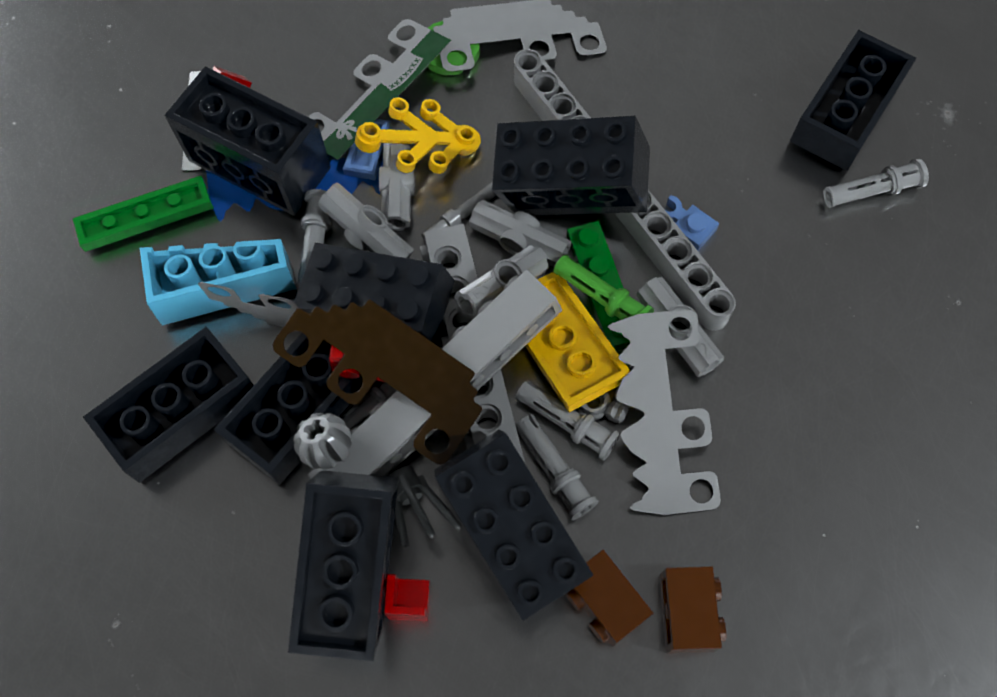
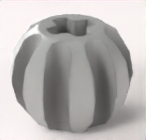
(322, 441)

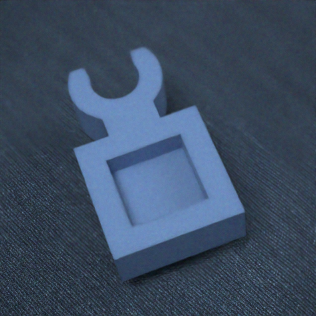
(693, 222)

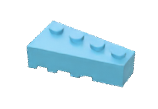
(246, 268)

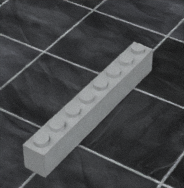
(483, 346)

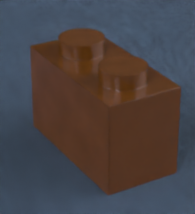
(609, 601)
(692, 610)

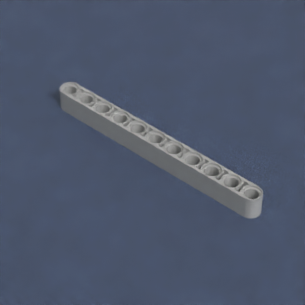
(555, 102)

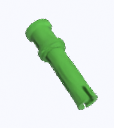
(616, 301)

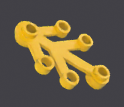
(460, 138)

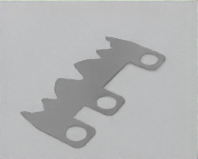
(659, 431)

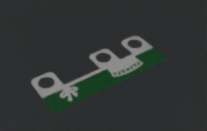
(386, 85)

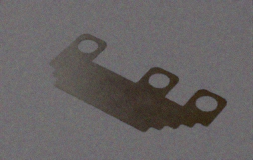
(389, 349)

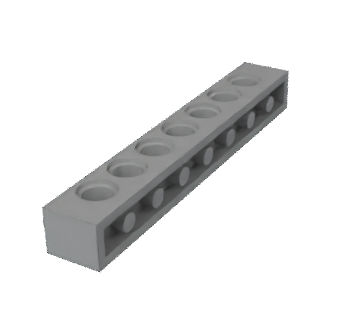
(452, 246)

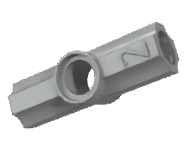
(396, 188)
(363, 224)
(517, 231)
(493, 282)
(702, 356)

